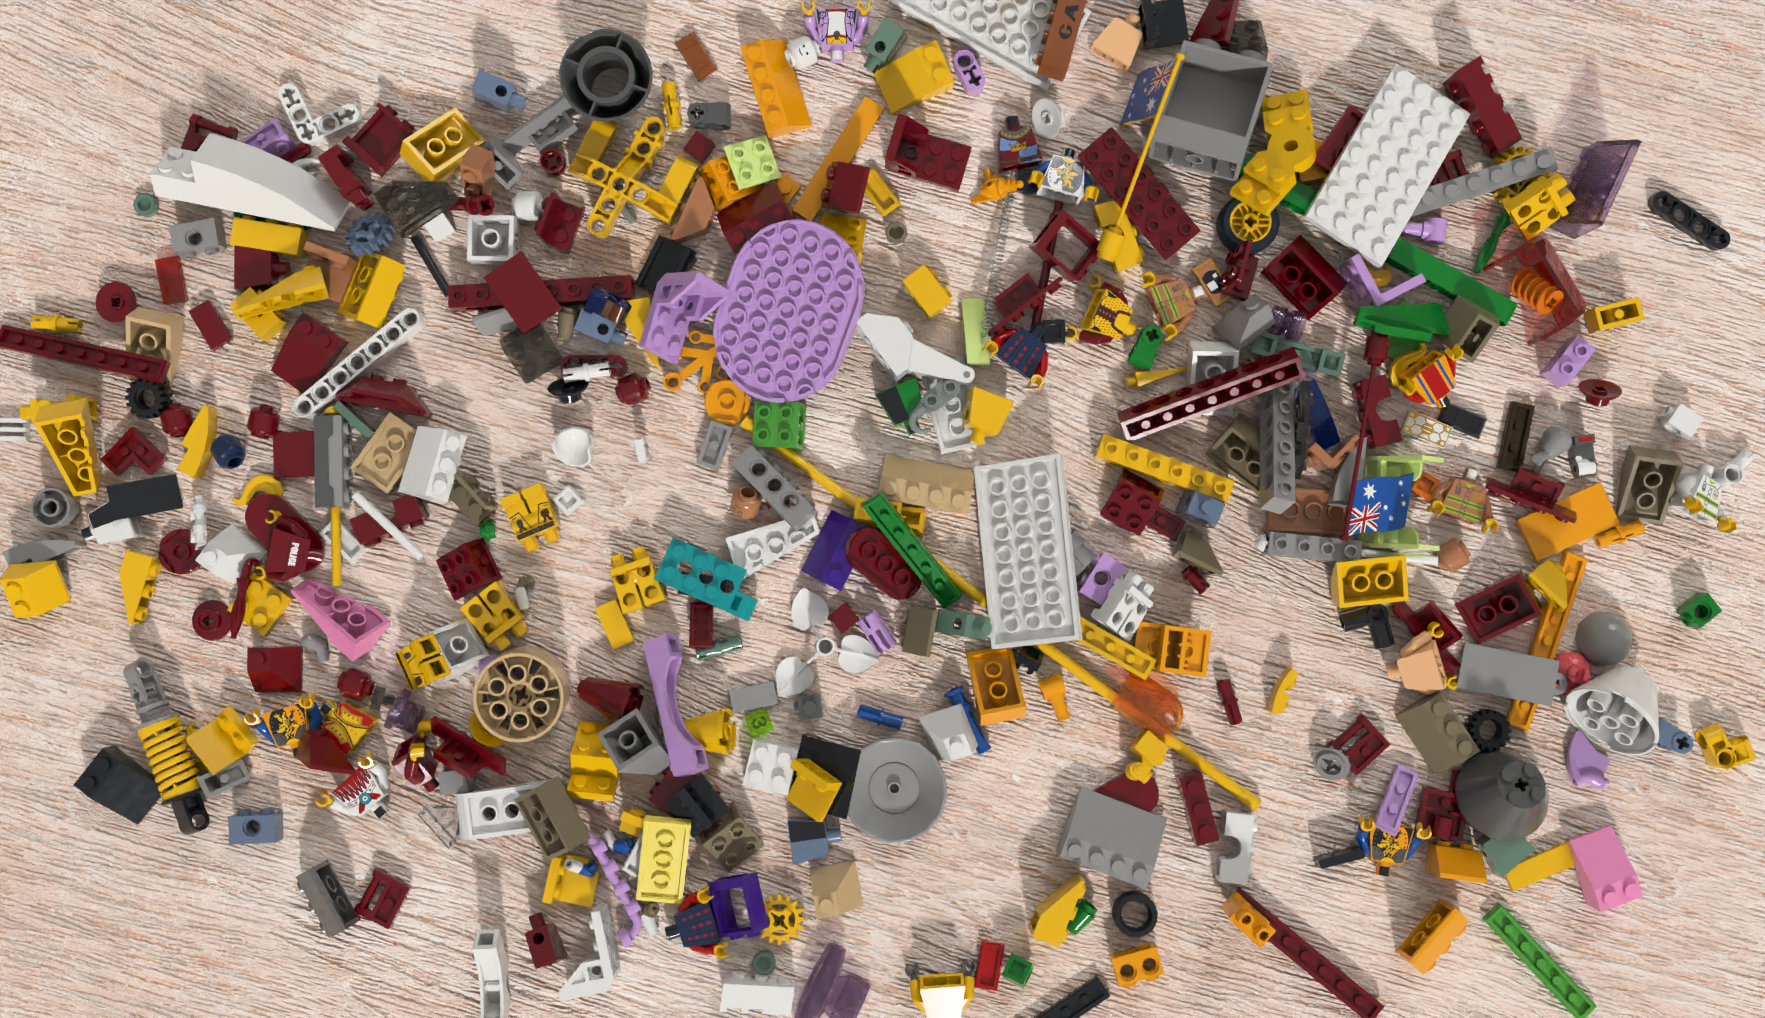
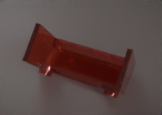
(1540, 255)

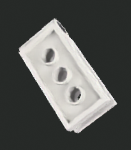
(475, 818)

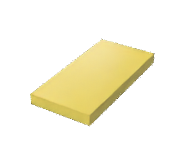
(663, 859)

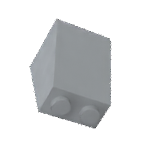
(635, 745)

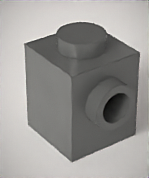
(809, 706)

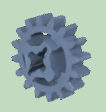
(369, 234)

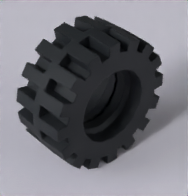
(137, 402)
(1501, 732)

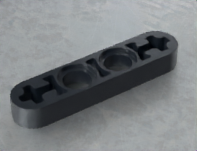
(1687, 223)

